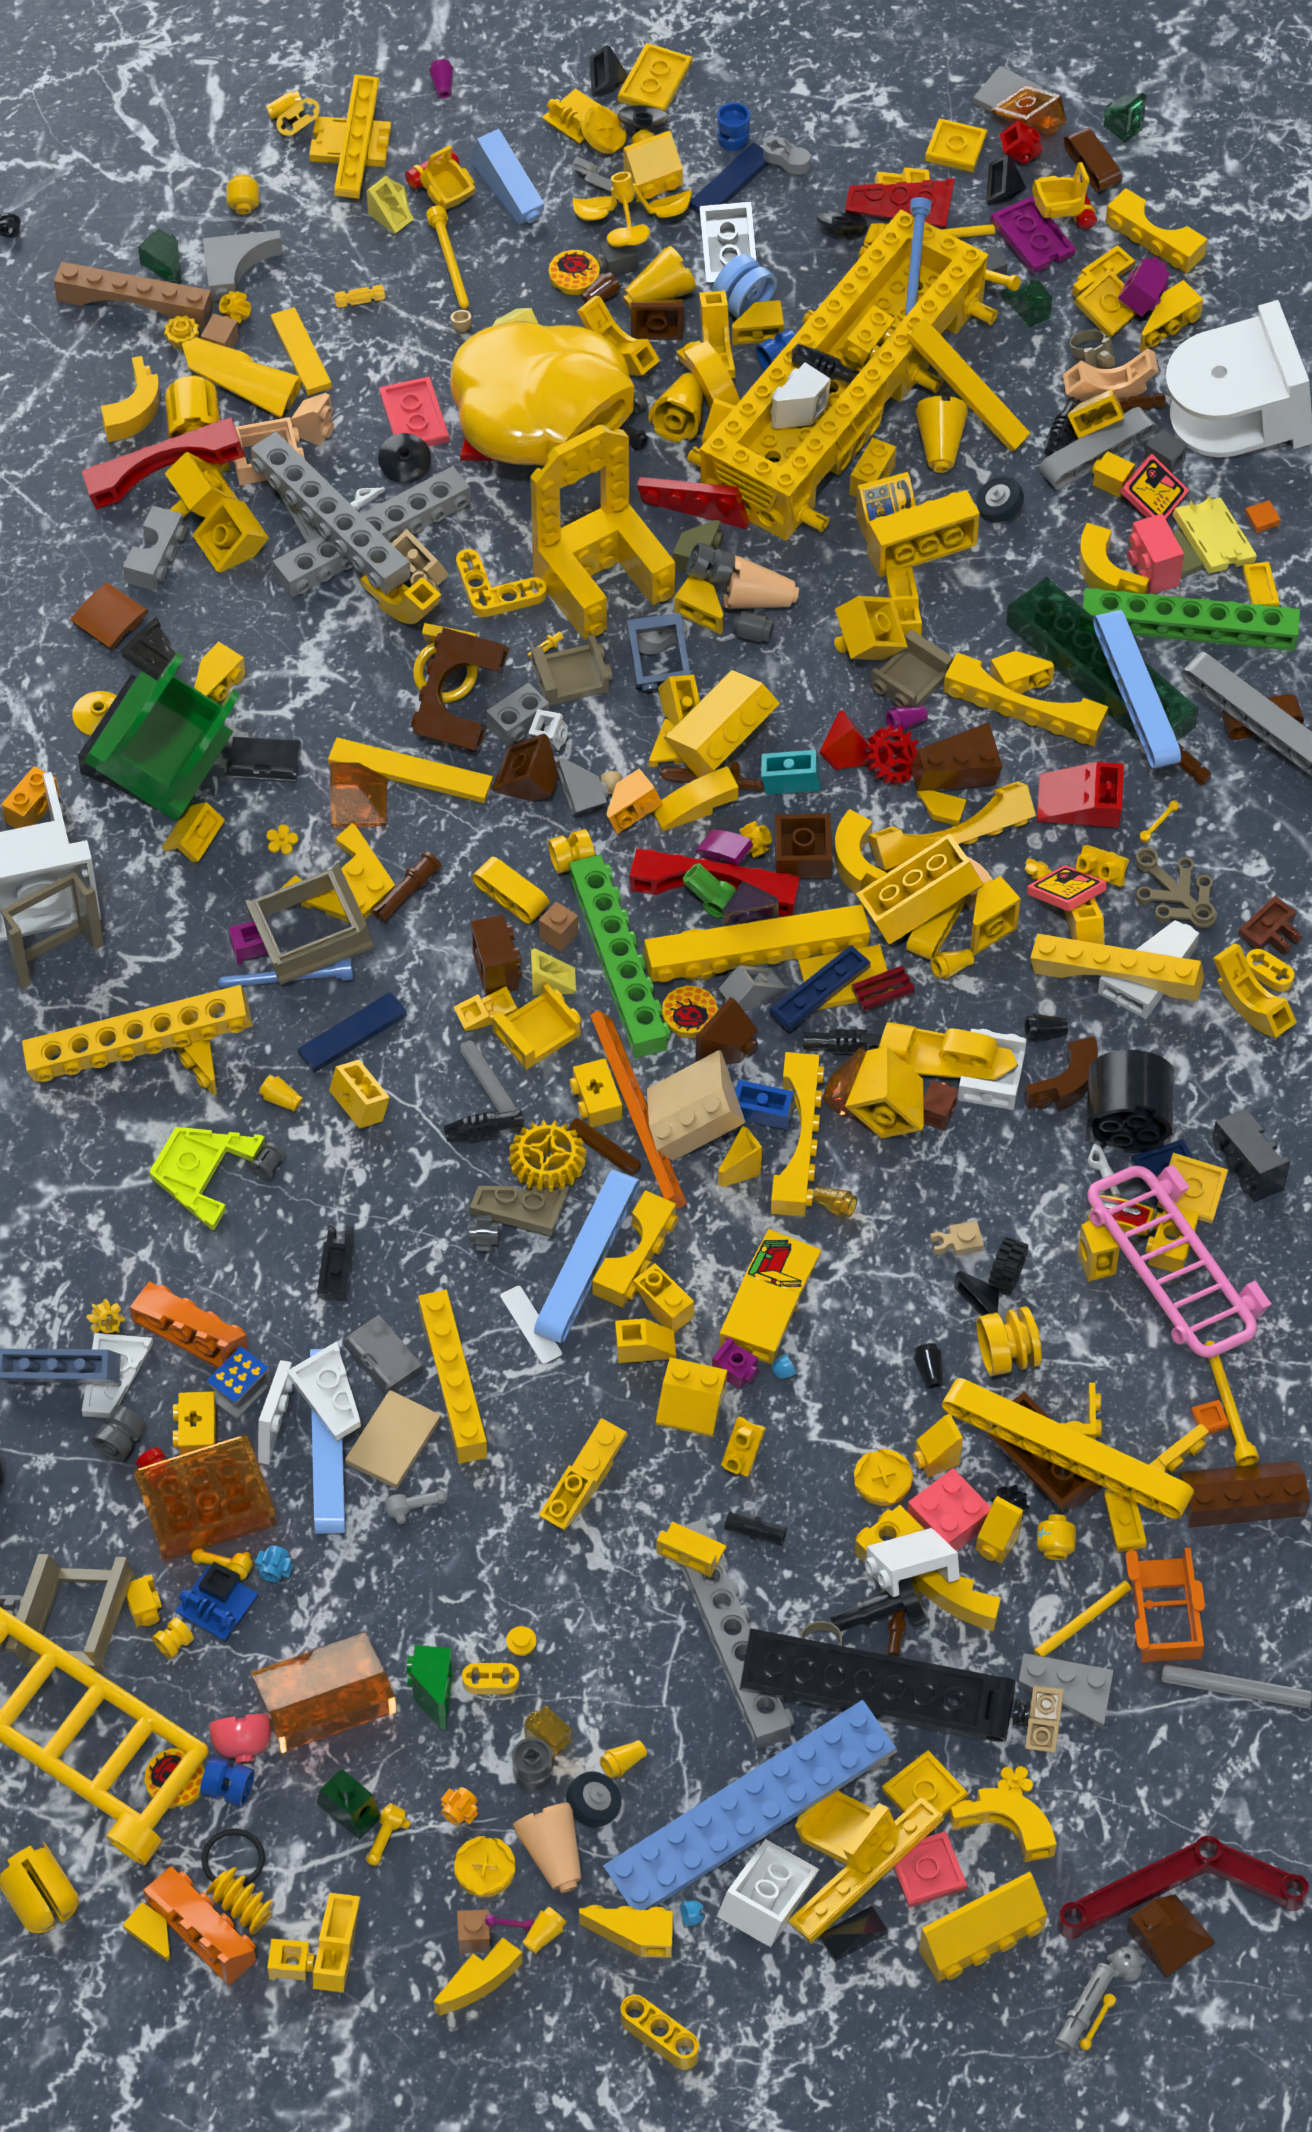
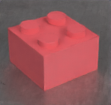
(1156, 553)
(950, 1509)

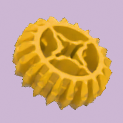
(535, 1145)

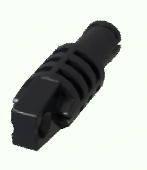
(824, 363)
(1061, 429)
(841, 1040)
(482, 1125)

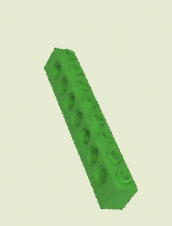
(1199, 619)
(642, 1038)

